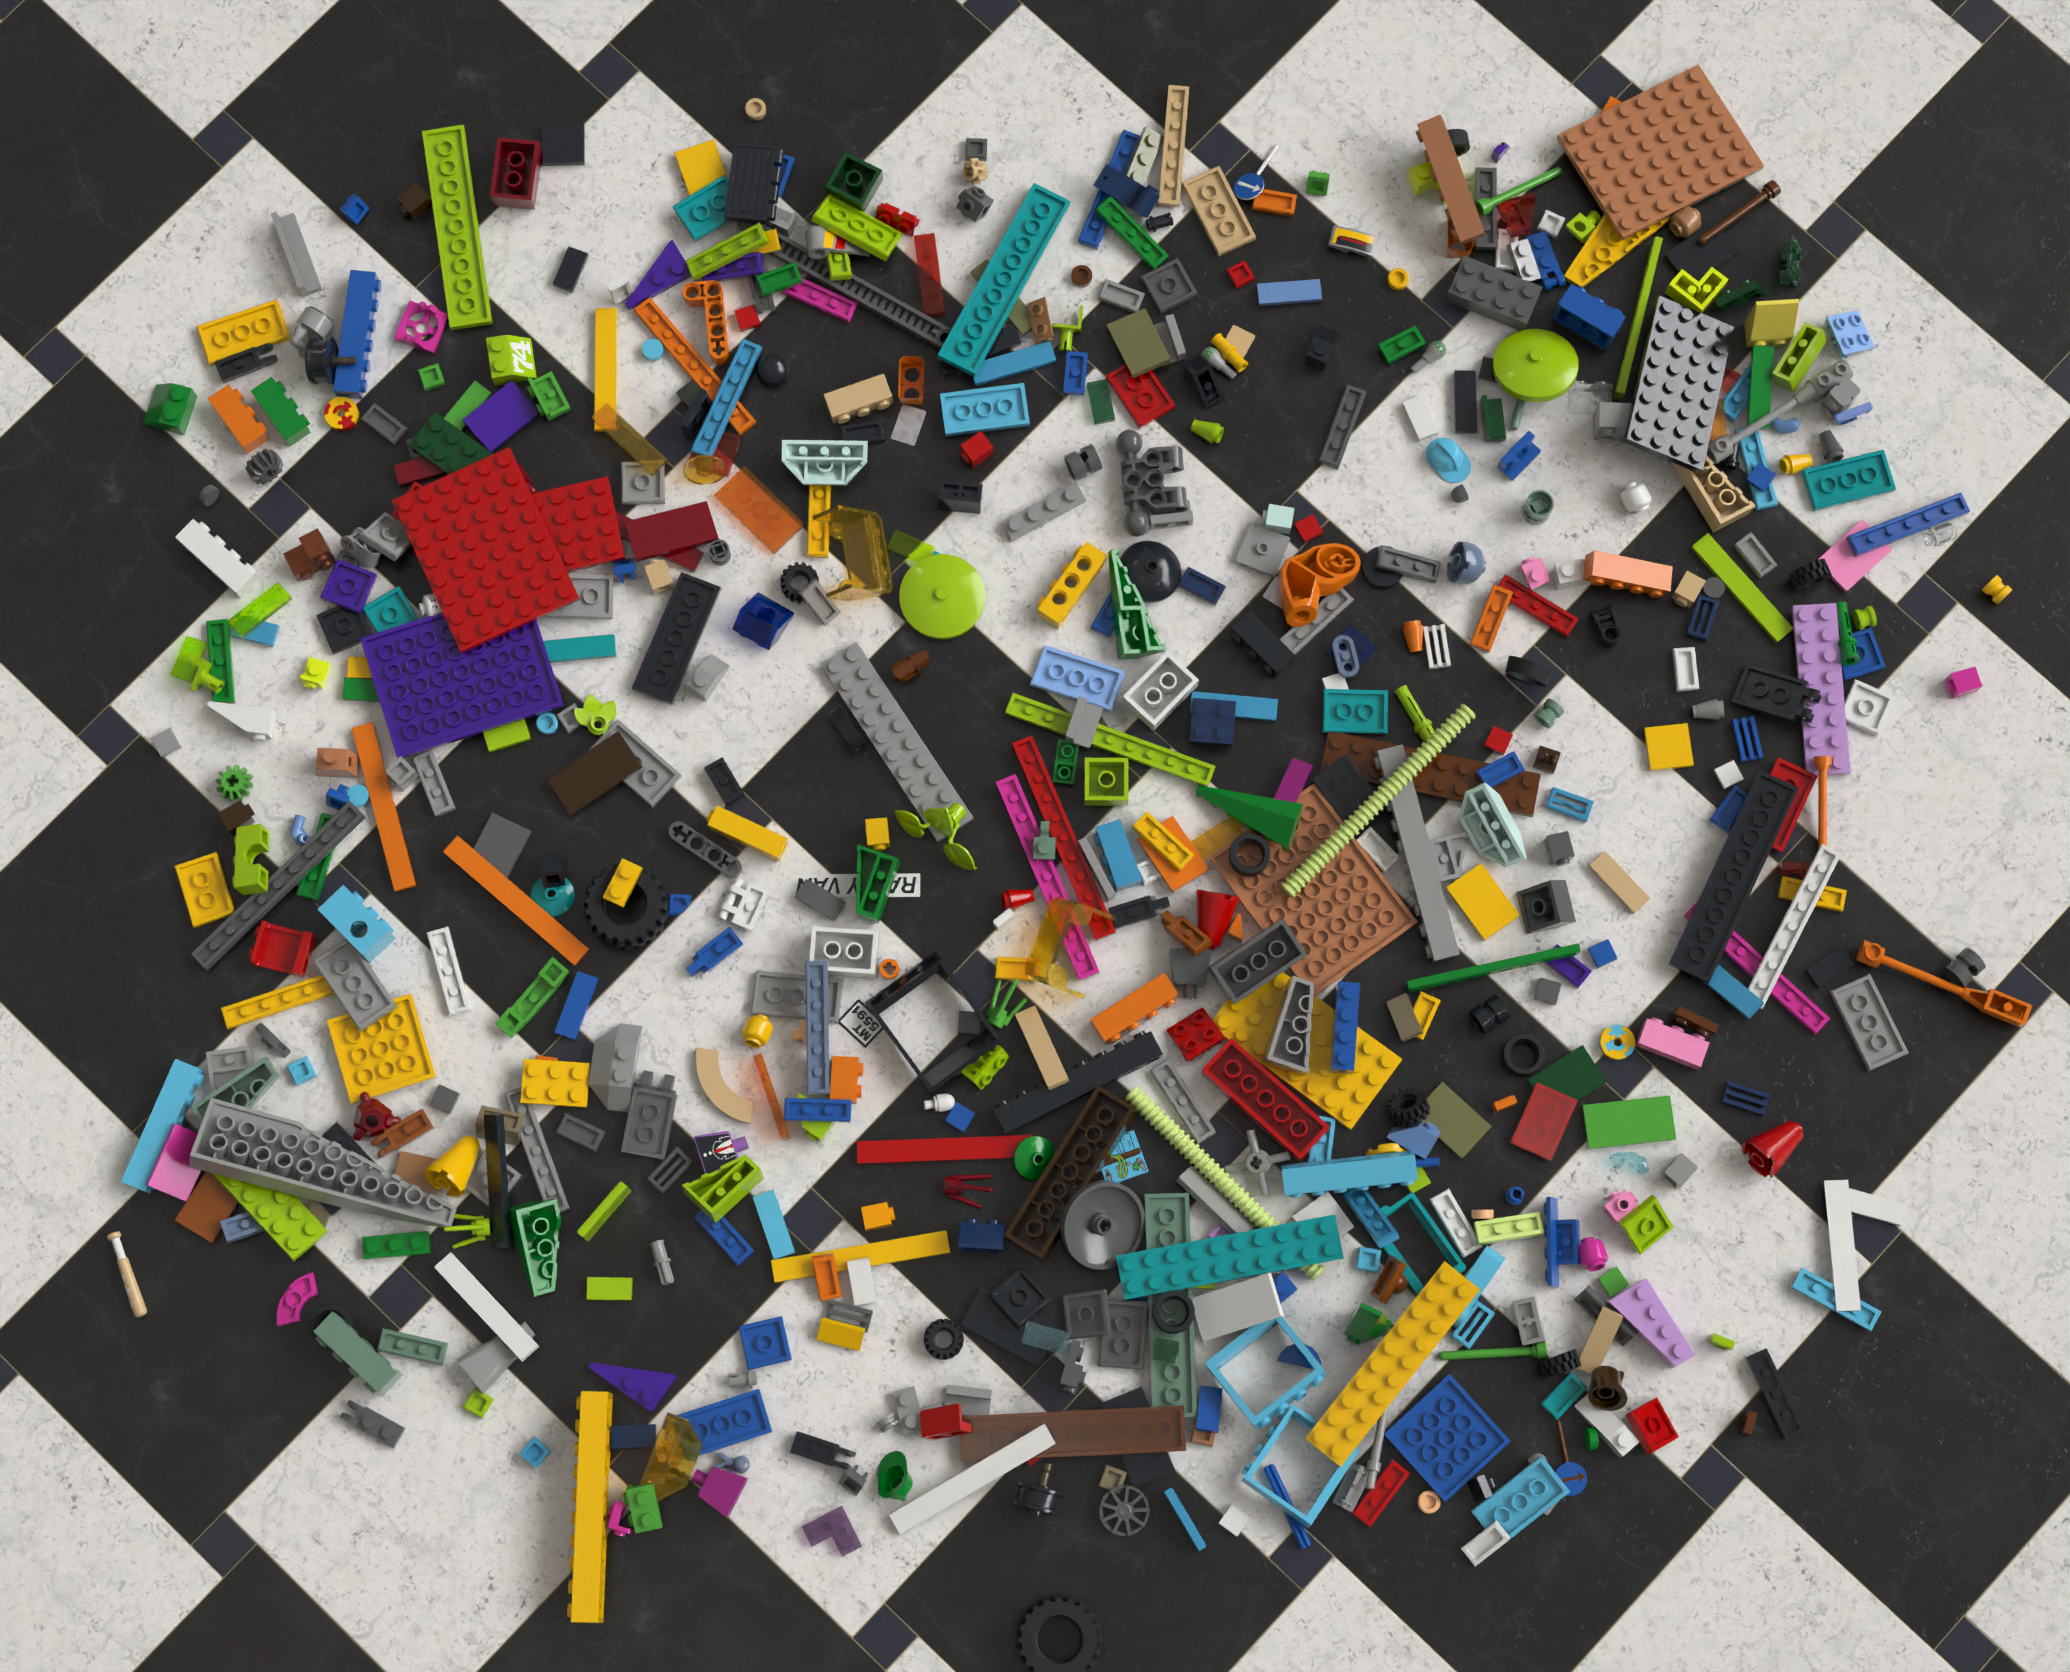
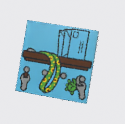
(1126, 1160)

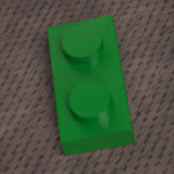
(1401, 344)

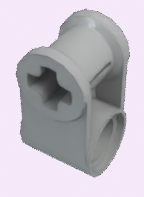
(360, 550)

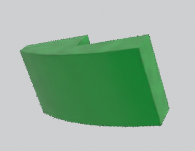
(1065, 762)

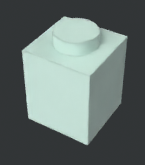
(1278, 518)

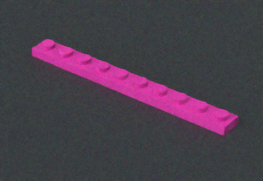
(1045, 872)

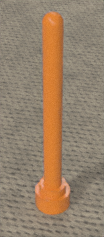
(1822, 765)

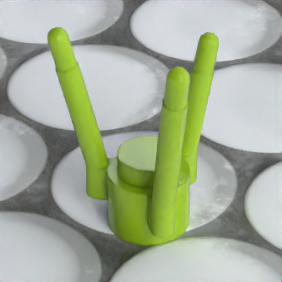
(480, 1228)

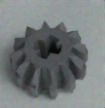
(264, 466)

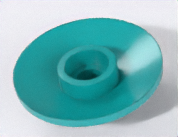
(559, 903)

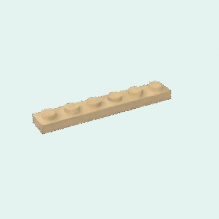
(1173, 146)

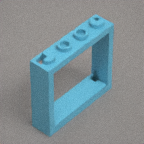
(1281, 1404)
(1262, 1451)

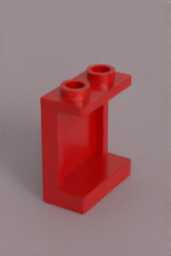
(282, 949)

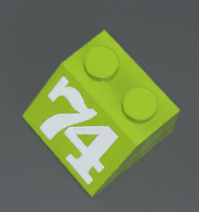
(510, 359)

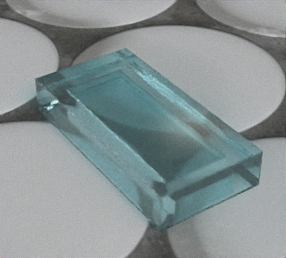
(1045, 1338)

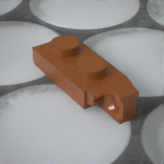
(1185, 933)

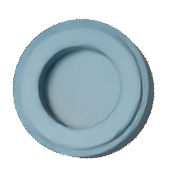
(652, 349)
(547, 723)
(358, 795)

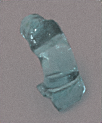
(1637, 1160)

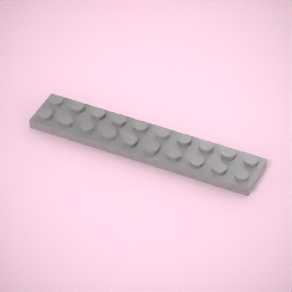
(891, 734)

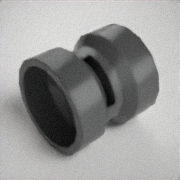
(720, 556)

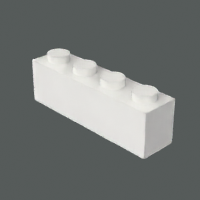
(217, 558)

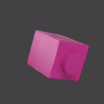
(1963, 682)

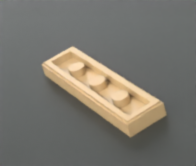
(1042, 1047)

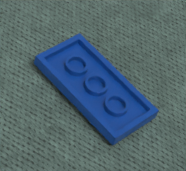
(729, 1421)

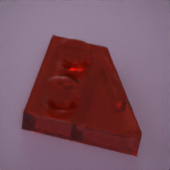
(1517, 214)

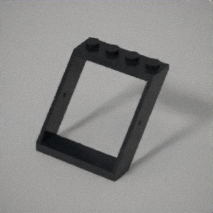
(962, 1057)

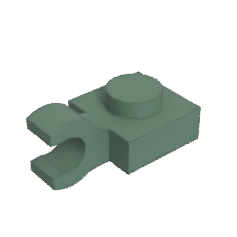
(1044, 845)

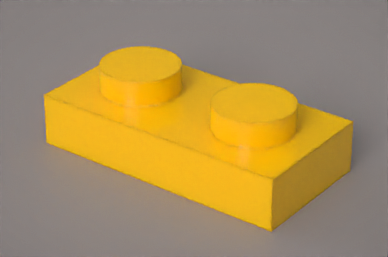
(622, 883)

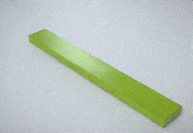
(1638, 318)

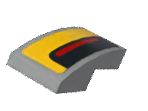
(1351, 240)

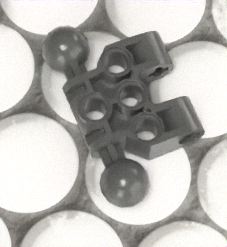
(1169, 461)

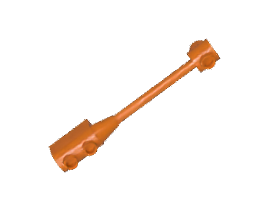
(1990, 1002)

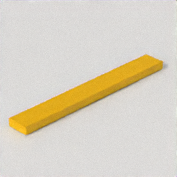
(878, 1253)

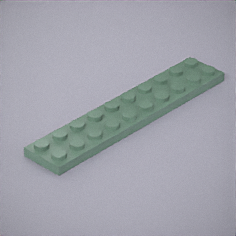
(1171, 1384)

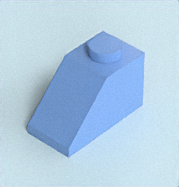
(1417, 1138)

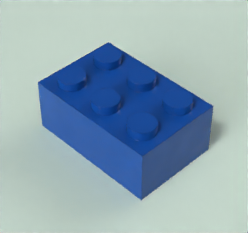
(1589, 317)

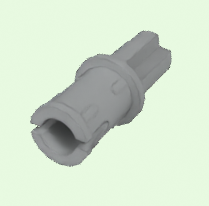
(662, 1262)

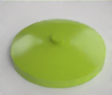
(1535, 365)
(942, 596)

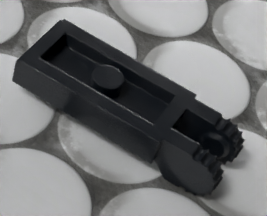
(244, 362)
(819, 1450)

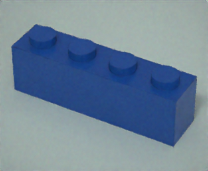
(1345, 1027)

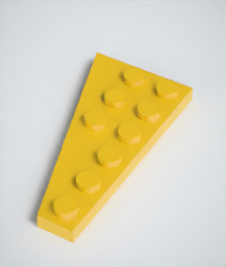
(1603, 251)

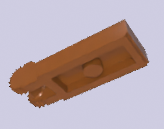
(403, 1132)

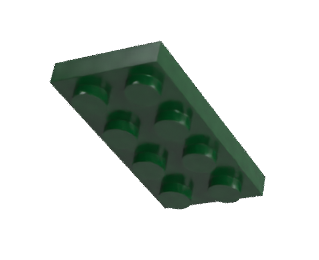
(447, 445)

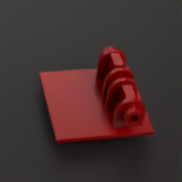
(1195, 1034)

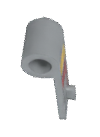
(822, 242)

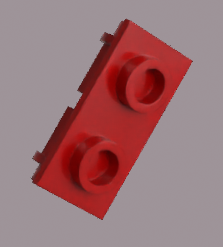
(904, 223)

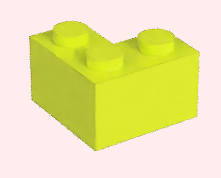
(1421, 179)
(1696, 294)

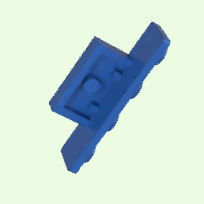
(1562, 1242)

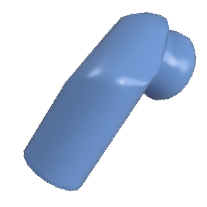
(1785, 426)

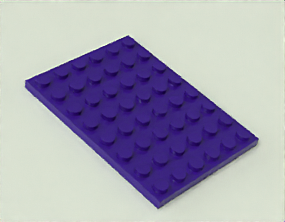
(443, 696)

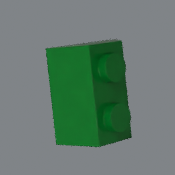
(170, 408)

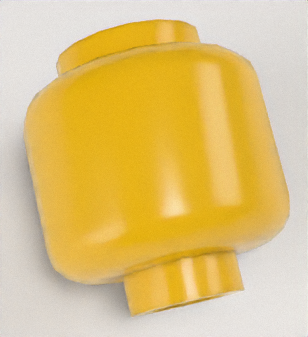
(757, 1031)

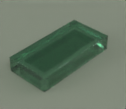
(1100, 401)

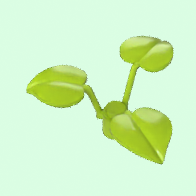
(946, 821)

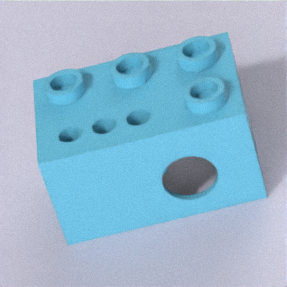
(350, 916)

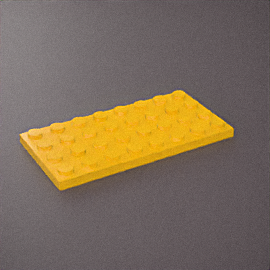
(1337, 1094)

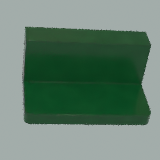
(1492, 419)

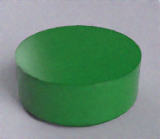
(1591, 1438)

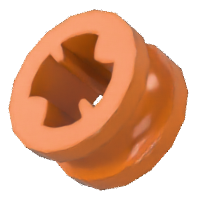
(884, 973)

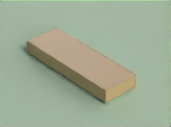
(1619, 882)
(1599, 1339)

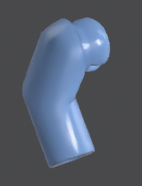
(297, 831)

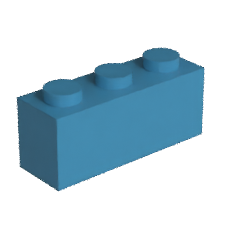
(1117, 855)

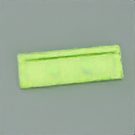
(259, 610)

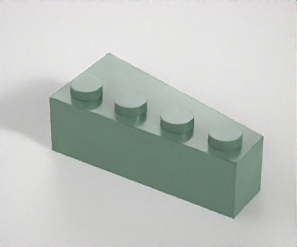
(244, 1088)
(357, 1354)

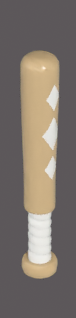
(130, 1283)

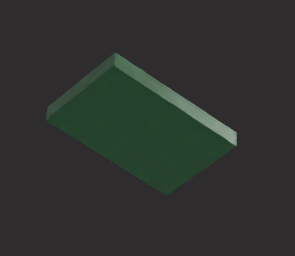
(1571, 1075)

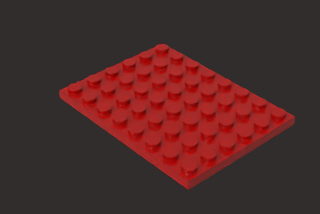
(485, 550)

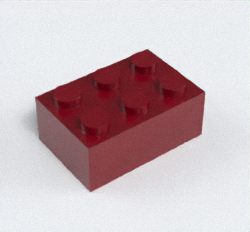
(516, 173)

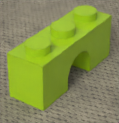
(250, 842)

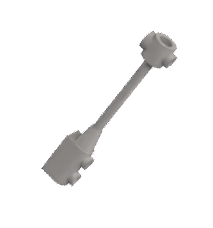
(1813, 389)

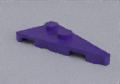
(665, 273)
(641, 1385)

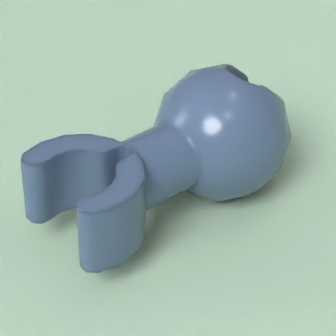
(737, 1463)

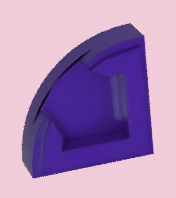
(1499, 151)

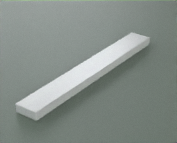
(1793, 922)
(972, 1479)

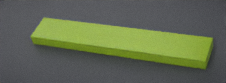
(1742, 588)

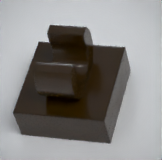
(1546, 759)

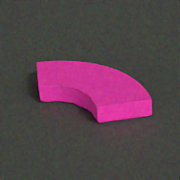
(294, 1298)

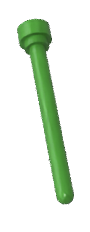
(1485, 206)
(1536, 1351)

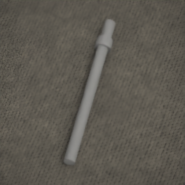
(1373, 1464)

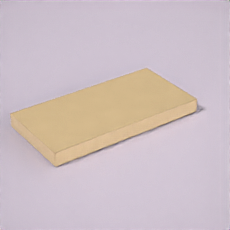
(1218, 211)

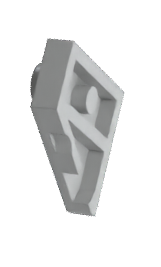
(1448, 855)

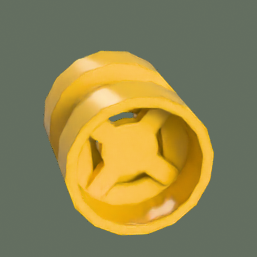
(1996, 589)

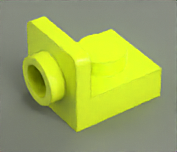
(315, 673)

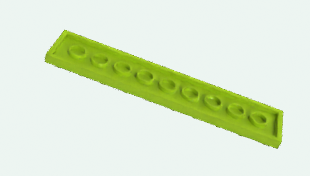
(457, 227)

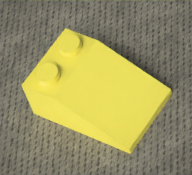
(1771, 323)

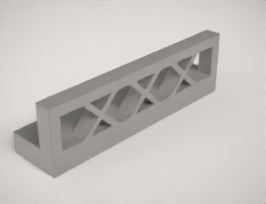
(297, 253)

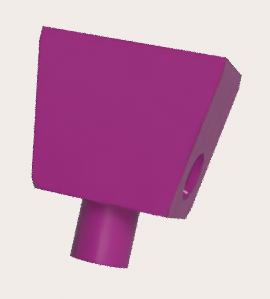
(720, 1488)

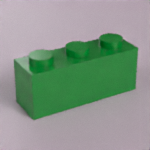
(281, 410)

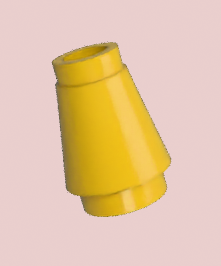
(1794, 463)

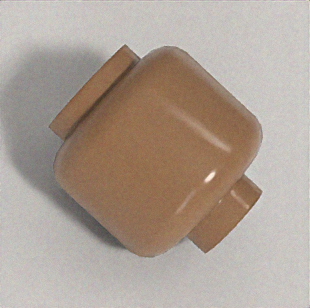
(1685, 221)

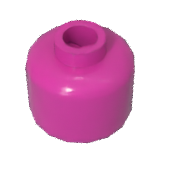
(1592, 1254)

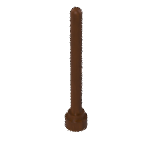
(1770, 190)

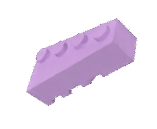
(1653, 1322)

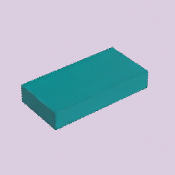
(1563, 1396)

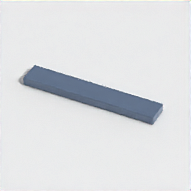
(817, 1027)

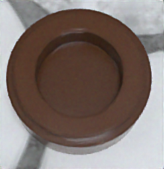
(1081, 276)

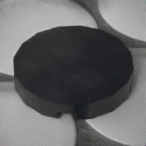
(1377, 576)

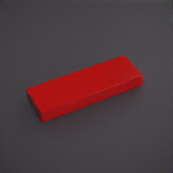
(1385, 1488)

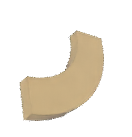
(717, 1090)

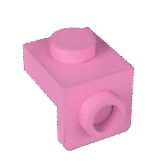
(1534, 572)

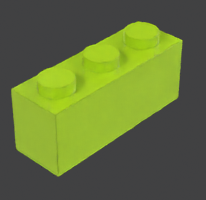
(1799, 357)

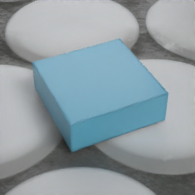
(301, 1071)
(1368, 1259)

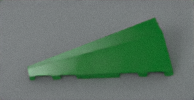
(1133, 627)
(1269, 816)

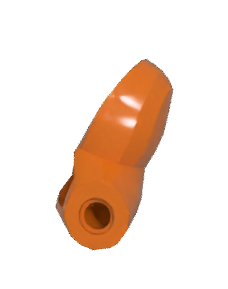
(1314, 574)

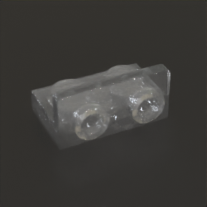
(1585, 398)

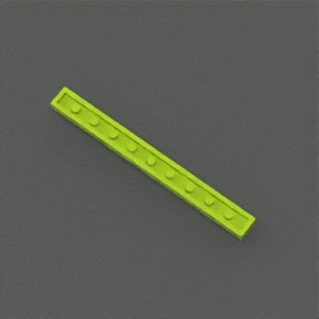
(1114, 741)

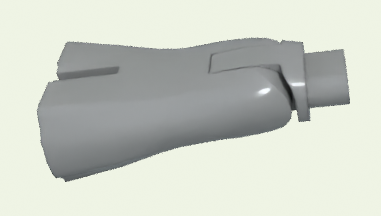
(489, 1360)

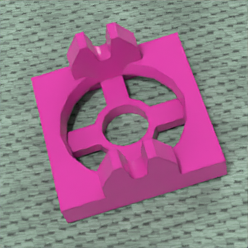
(413, 308)

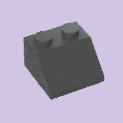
(1546, 906)

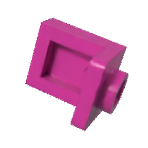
(615, 1514)

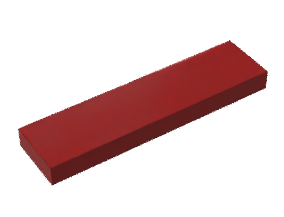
(1539, 607)

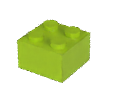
(1106, 782)

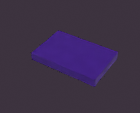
(501, 416)

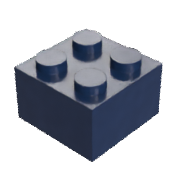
(1212, 721)

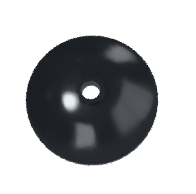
(1157, 583)

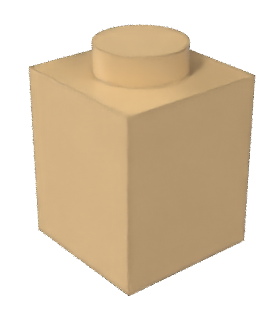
(659, 576)
(1688, 589)

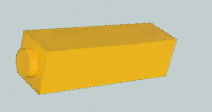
(747, 833)

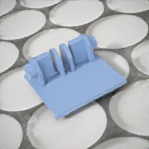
(1849, 333)

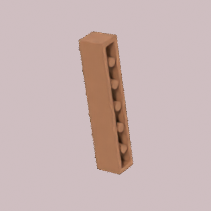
(1450, 179)

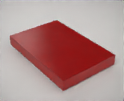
(1141, 396)
(1543, 1121)

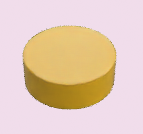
(1397, 279)

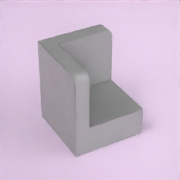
(402, 773)
(1679, 1170)

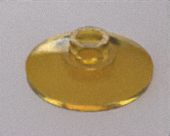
(704, 469)

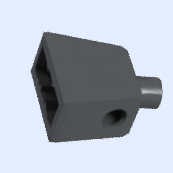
(1189, 970)

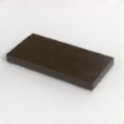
(594, 773)

